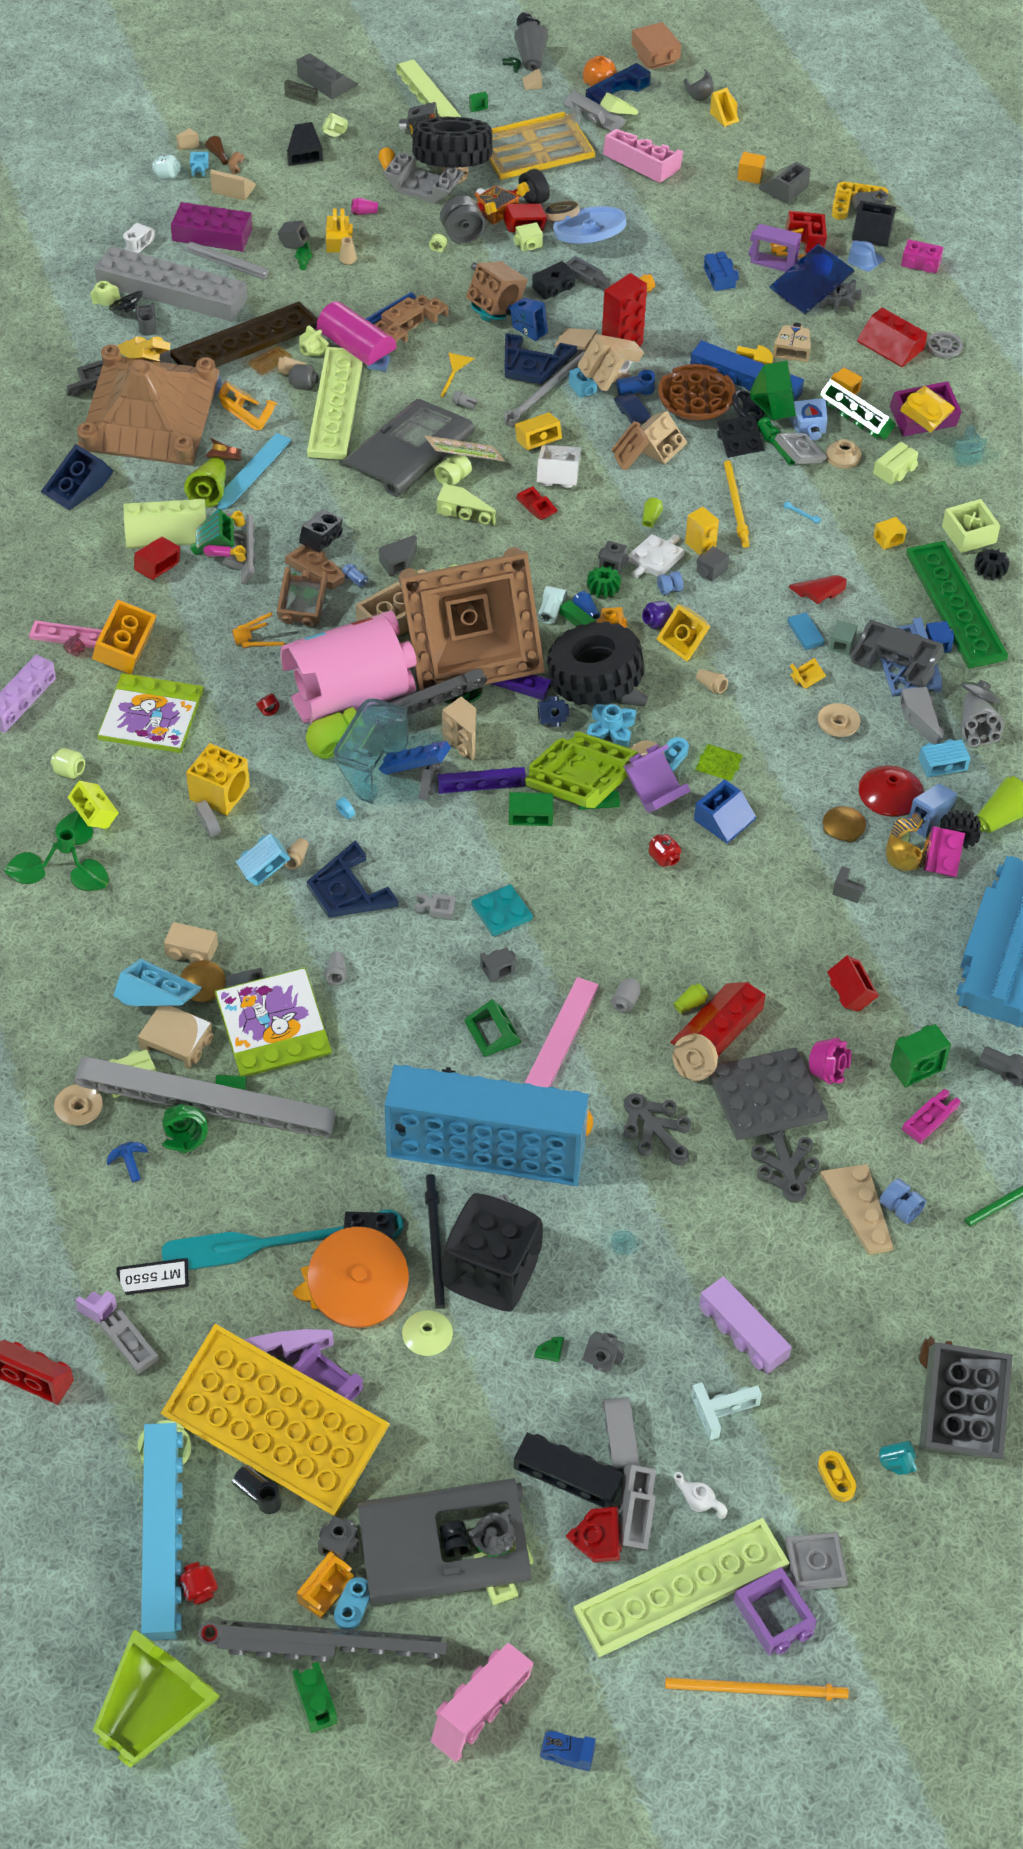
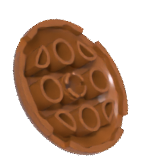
(696, 392)

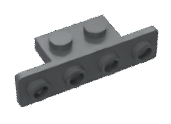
(89, 377)

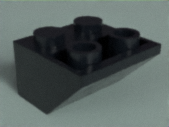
(874, 223)

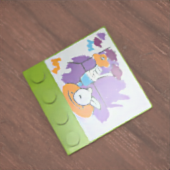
(150, 713)
(273, 1022)

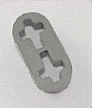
(207, 818)

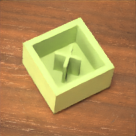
(971, 525)

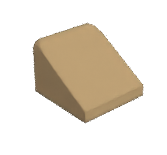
(533, 80)
(187, 140)

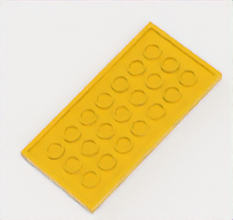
(275, 1419)

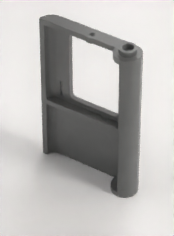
(405, 1549)

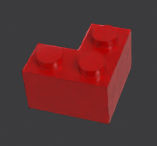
(813, 228)

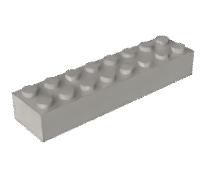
(172, 283)

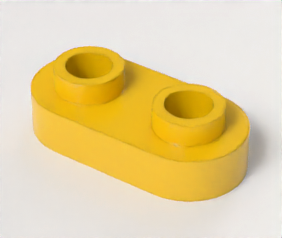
(837, 1477)

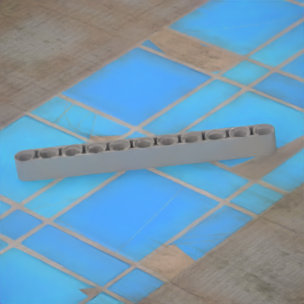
(206, 1096)

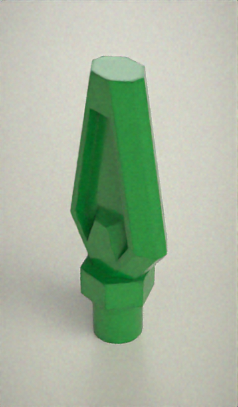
(303, 255)

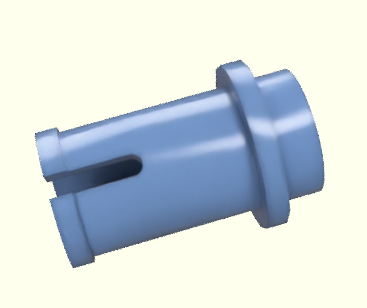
(354, 575)

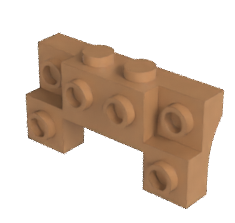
(409, 314)

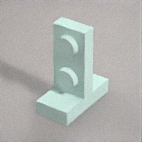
(722, 1405)

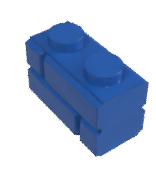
(720, 271)

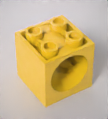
(218, 778)

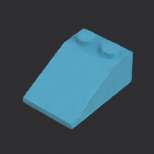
(152, 986)

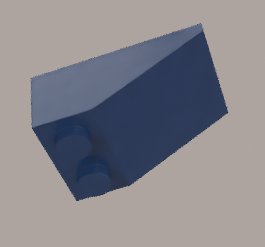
(77, 478)

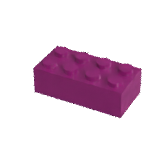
(211, 226)

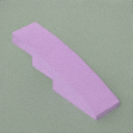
(292, 1343)

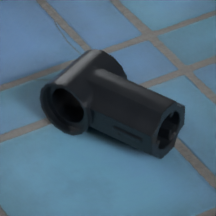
(257, 1488)

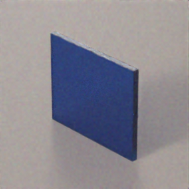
(811, 279)

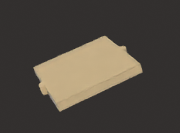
(577, 337)

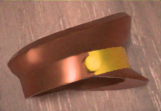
(223, 451)

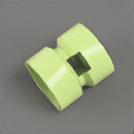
(453, 469)

